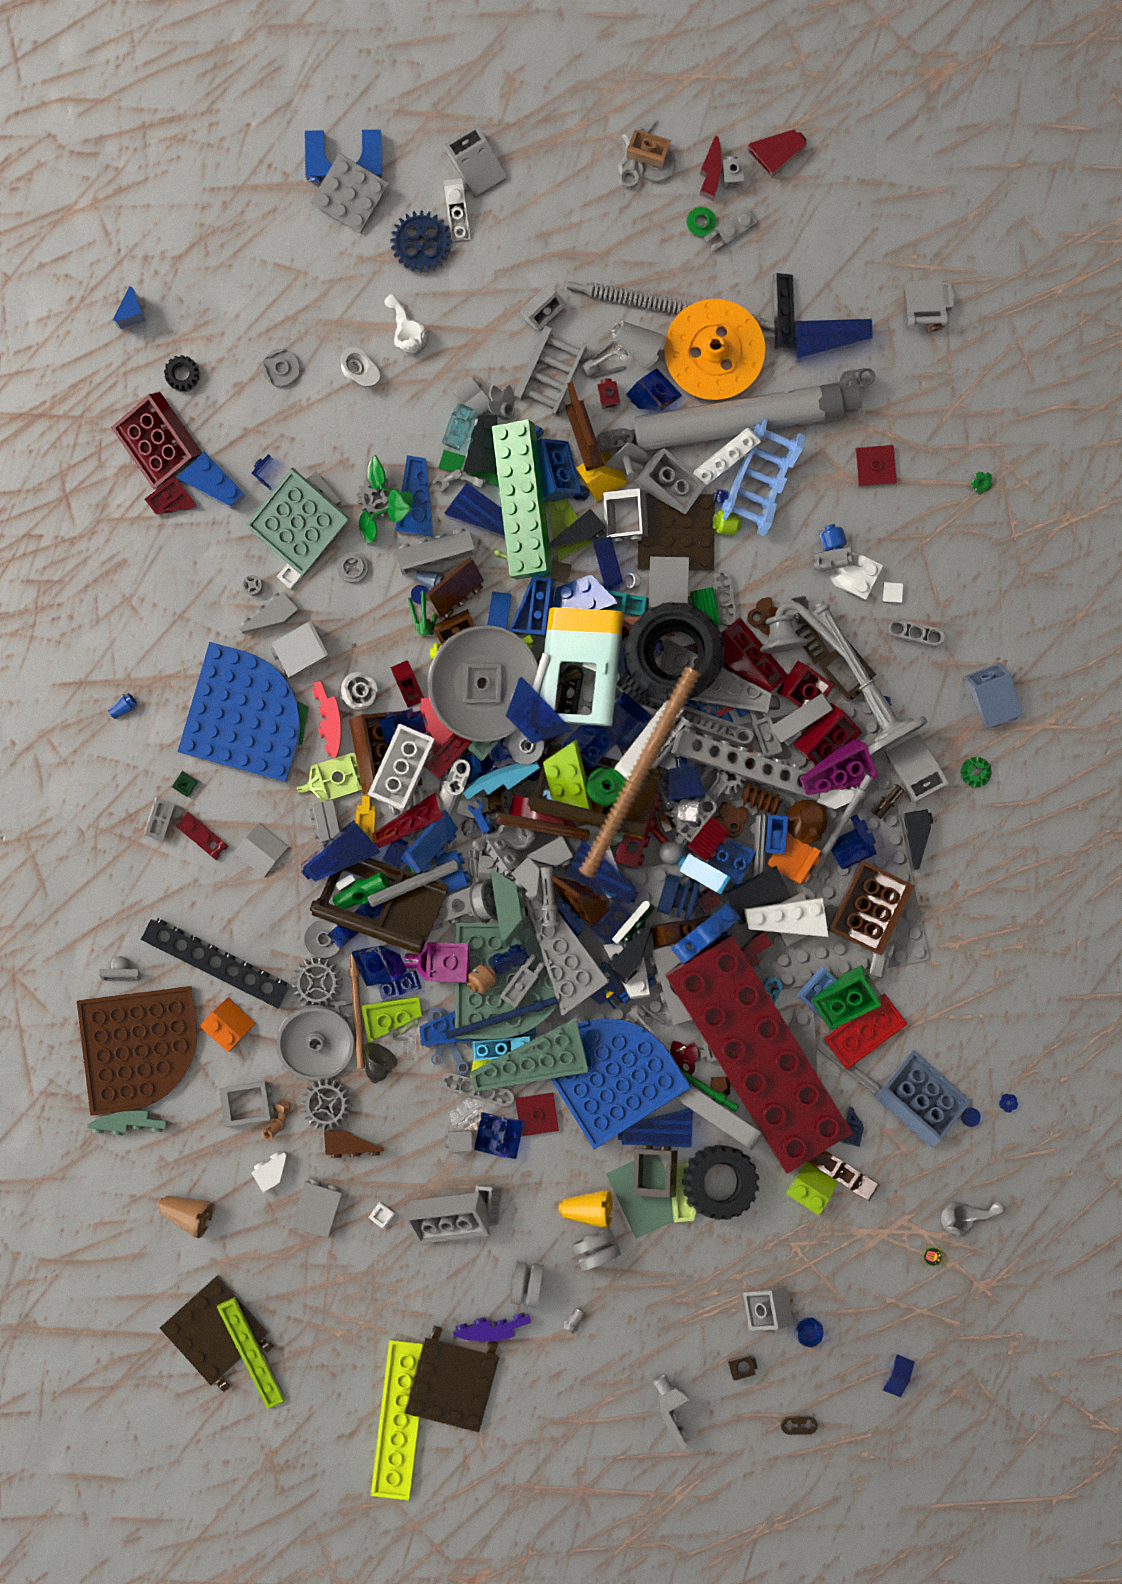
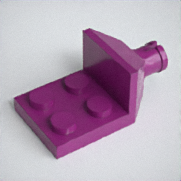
(442, 962)

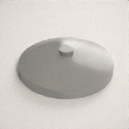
(315, 1042)

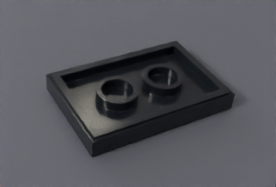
(758, 891)

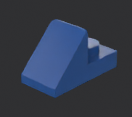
(776, 834)

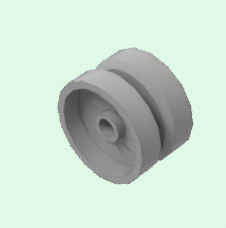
(595, 1247)
(526, 1284)

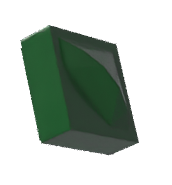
(184, 783)

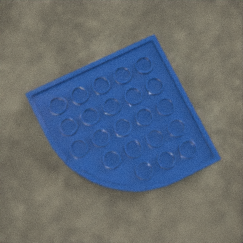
(242, 715)
(625, 1080)

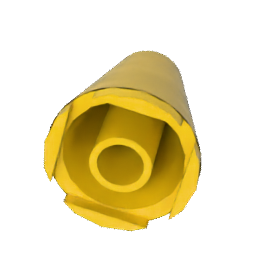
(589, 1208)

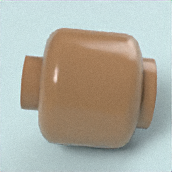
(481, 979)

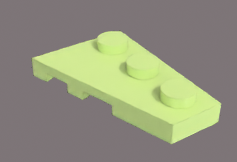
(681, 1208)

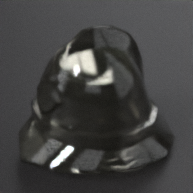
(378, 1062)

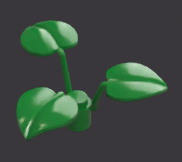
(398, 504)

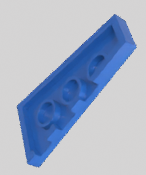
(416, 481)

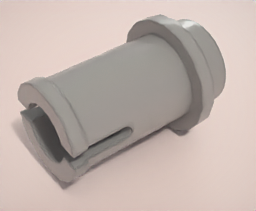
(574, 1320)

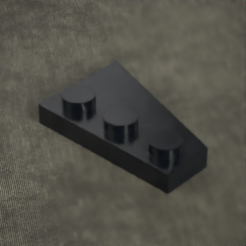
(481, 452)

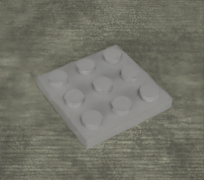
(349, 192)
(650, 886)

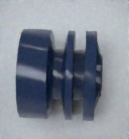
(678, 897)

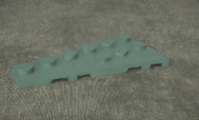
(545, 1057)

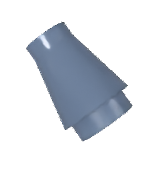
(428, 578)

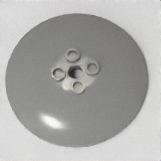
(454, 674)

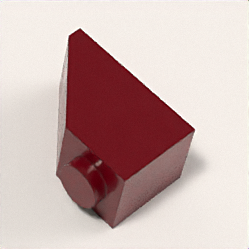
(407, 683)

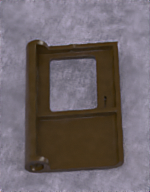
(636, 820)
(403, 919)

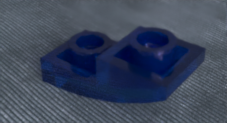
(404, 984)

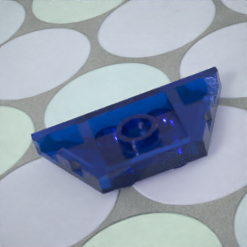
(534, 715)

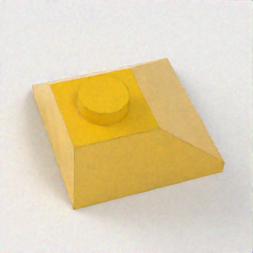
(602, 478)

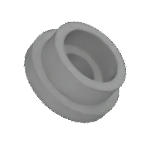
(469, 827)

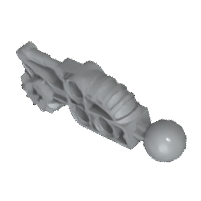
(672, 851)

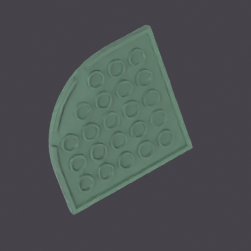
(473, 1007)

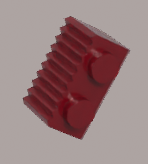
(708, 839)

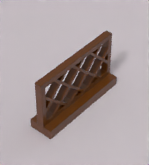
(583, 431)

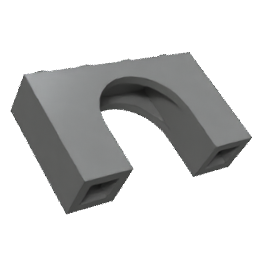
(664, 961)

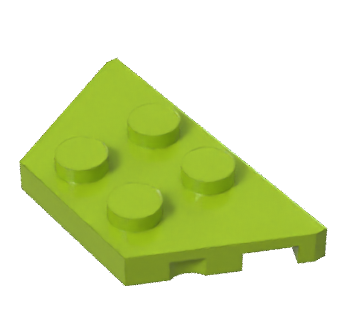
(567, 777)

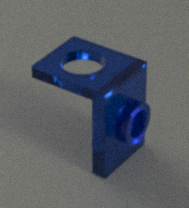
(259, 467)

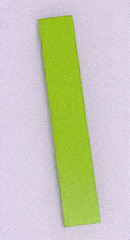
(251, 1353)

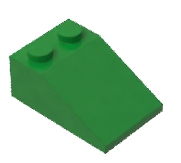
(847, 998)

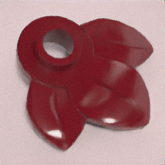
(685, 1055)

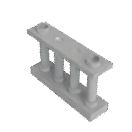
(539, 355)

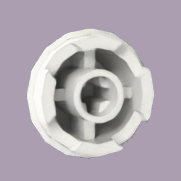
(358, 690)

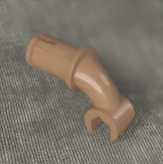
(277, 1123)

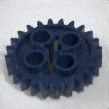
(420, 258)

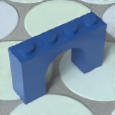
(318, 166)

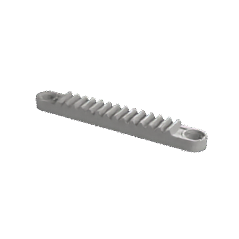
(705, 723)

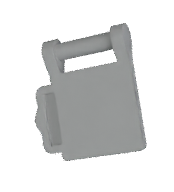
(928, 297)

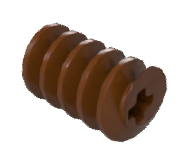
(761, 799)

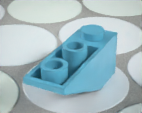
(497, 1047)

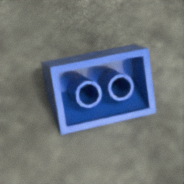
(557, 470)
(430, 843)

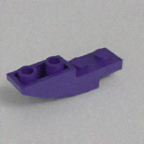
(484, 1331)

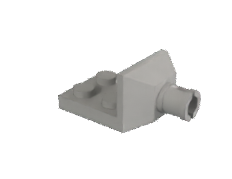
(669, 1399)

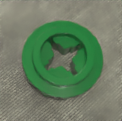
(973, 780)

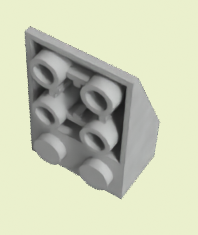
(475, 160)
(916, 768)

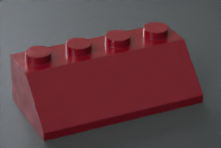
(747, 661)

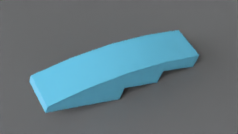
(507, 775)

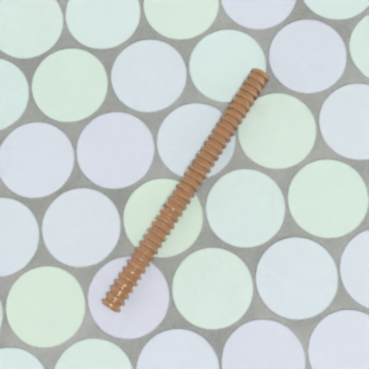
(640, 770)

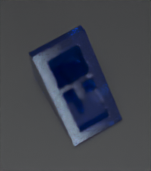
(899, 1376)

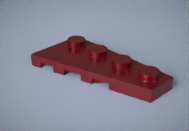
(418, 816)

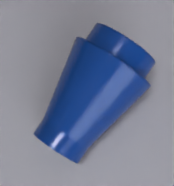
(124, 705)

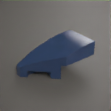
(856, 1127)

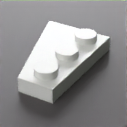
(638, 985)

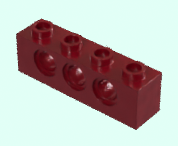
(637, 858)

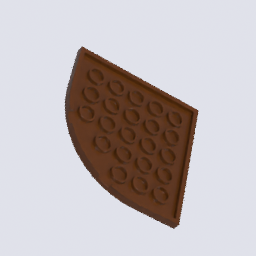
(136, 1047)

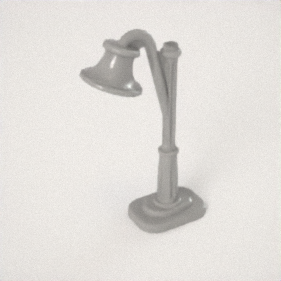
(784, 638)

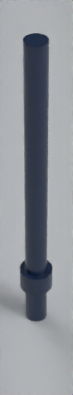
(537, 1006)

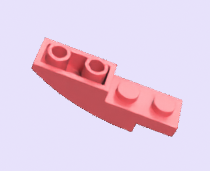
(331, 727)

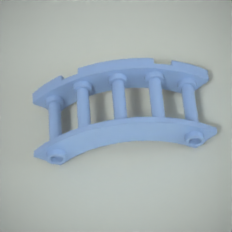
(776, 483)

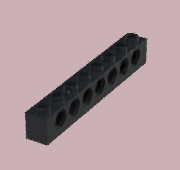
(152, 937)

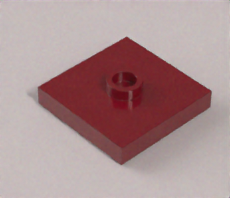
(875, 465)
(537, 1113)

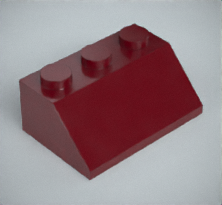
(827, 735)

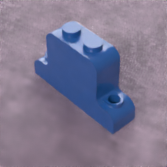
(706, 932)

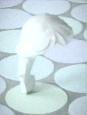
(409, 334)

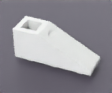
(456, 209)

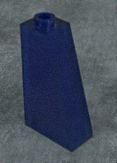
(476, 511)
(340, 852)
(607, 879)
(666, 1129)

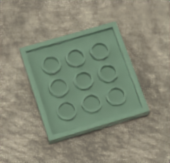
(297, 521)

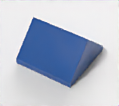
(129, 311)

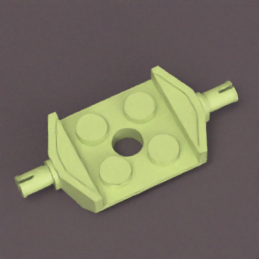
(321, 778)

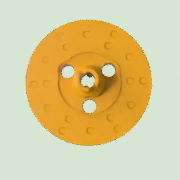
(696, 329)

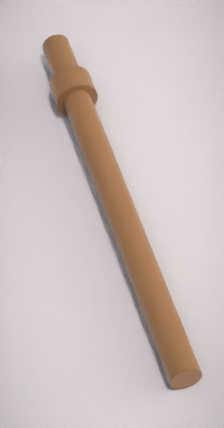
(354, 973)

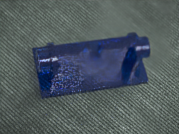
(501, 960)

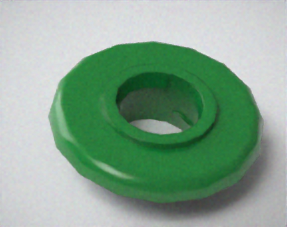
(701, 230)

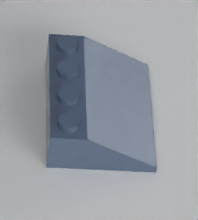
(922, 1099)

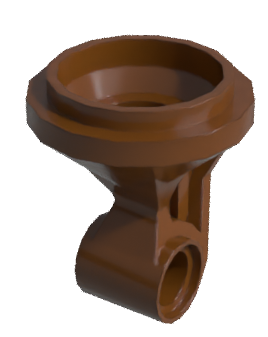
(807, 821)

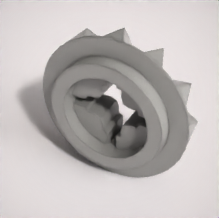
(343, 567)

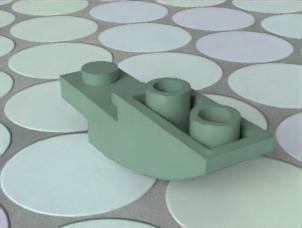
(120, 1122)

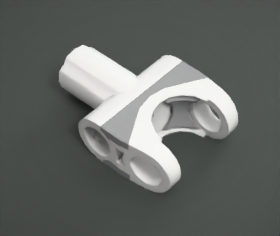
(458, 779)

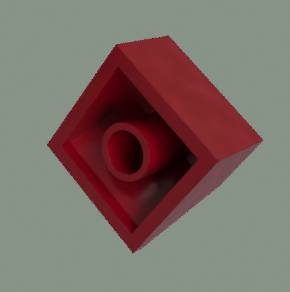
(804, 685)

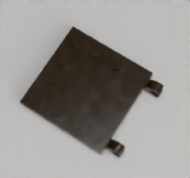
(203, 1336)
(452, 1382)

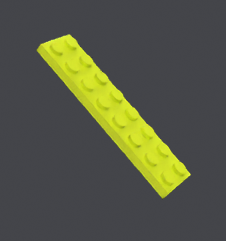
(396, 1429)

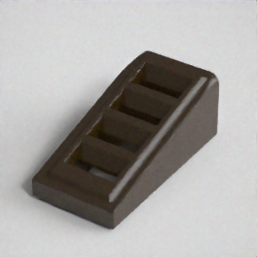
(814, 659)

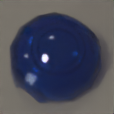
(809, 1332)

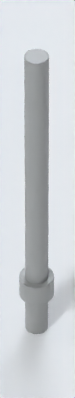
(859, 792)

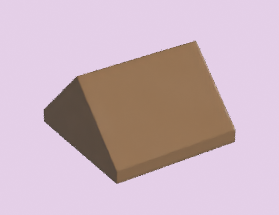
(648, 148)

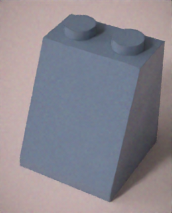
(994, 695)

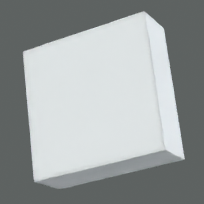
(289, 576)
(892, 592)
(345, 883)
(381, 1215)

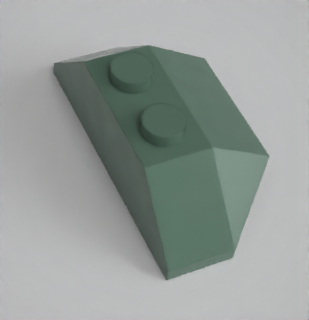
(507, 907)

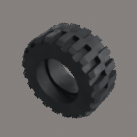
(744, 1189)

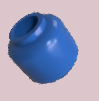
(833, 538)

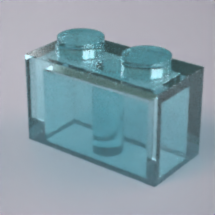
(458, 426)

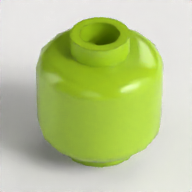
(729, 526)

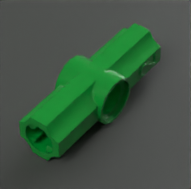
(360, 891)

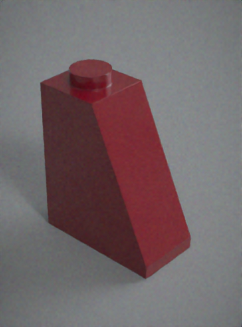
(777, 150)

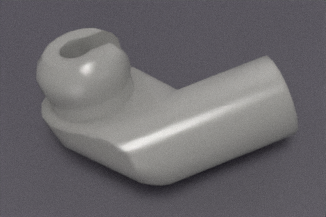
(493, 816)

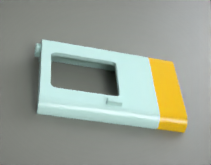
(584, 638)

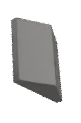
(261, 849)

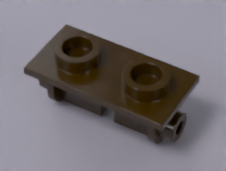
(498, 800)

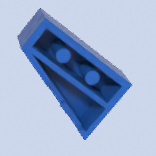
(210, 480)
(534, 609)

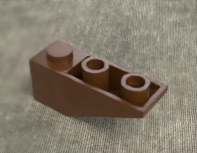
(675, 931)
(344, 1142)

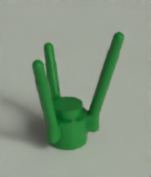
(424, 626)

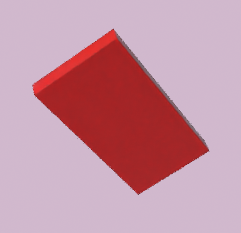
(865, 1033)

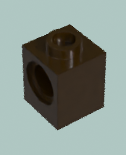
(736, 1373)

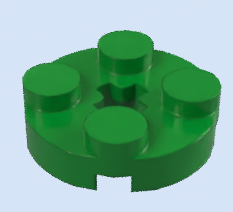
(595, 787)

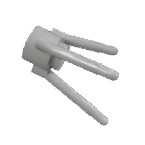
(592, 365)
(637, 1014)

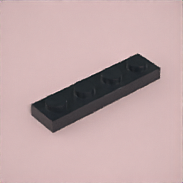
(784, 311)

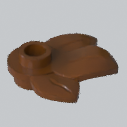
(764, 610)
(730, 816)

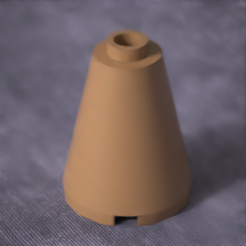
(187, 1213)

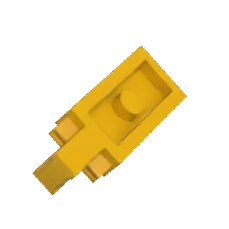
(366, 817)

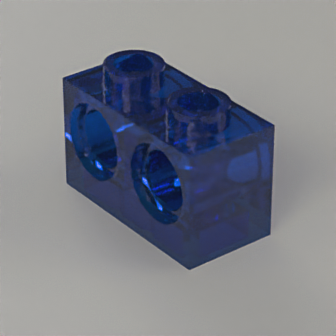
(405, 719)
(609, 920)

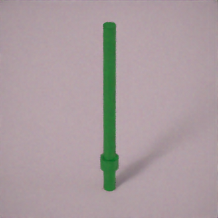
(720, 1098)

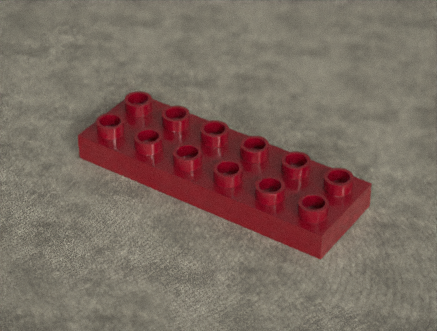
(758, 1053)

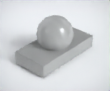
(120, 971)

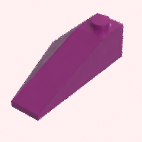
(840, 770)

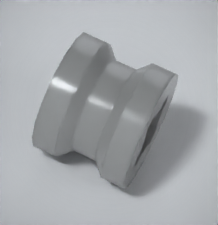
(250, 583)

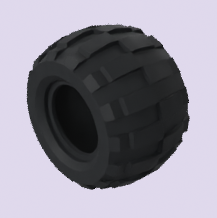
(663, 620)

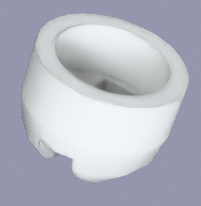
(632, 580)

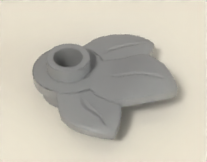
(501, 402)

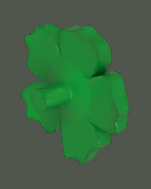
(982, 482)

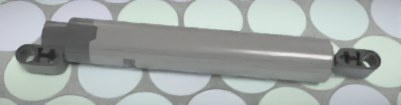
(734, 416)

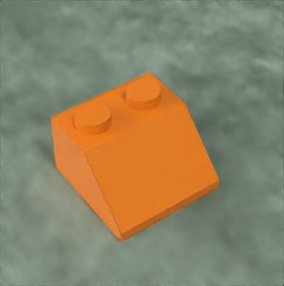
(227, 1024)

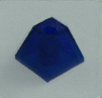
(653, 392)
(379, 965)

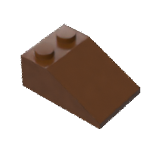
(581, 899)

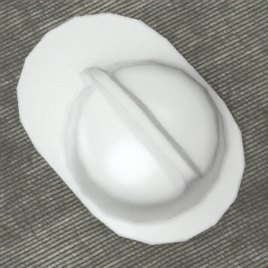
(359, 367)

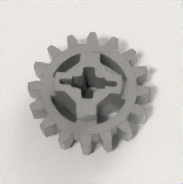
(366, 490)

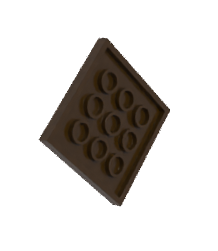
(679, 534)

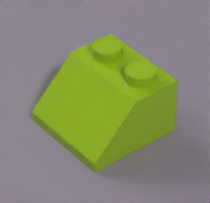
(812, 1188)

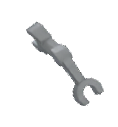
(446, 480)

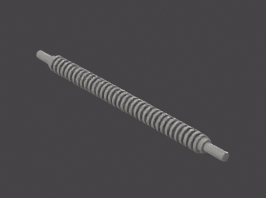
(590, 289)

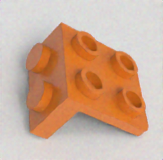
(796, 860)

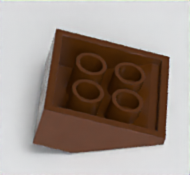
(455, 589)

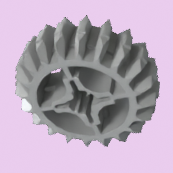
(304, 971)
(311, 1113)

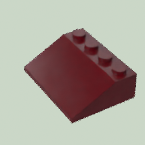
(156, 439)

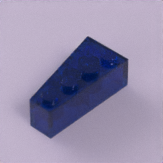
(829, 336)

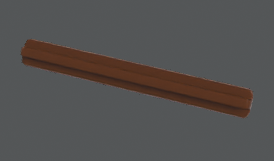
(543, 827)

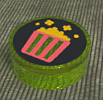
(932, 1256)

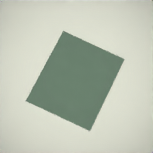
(642, 1212)

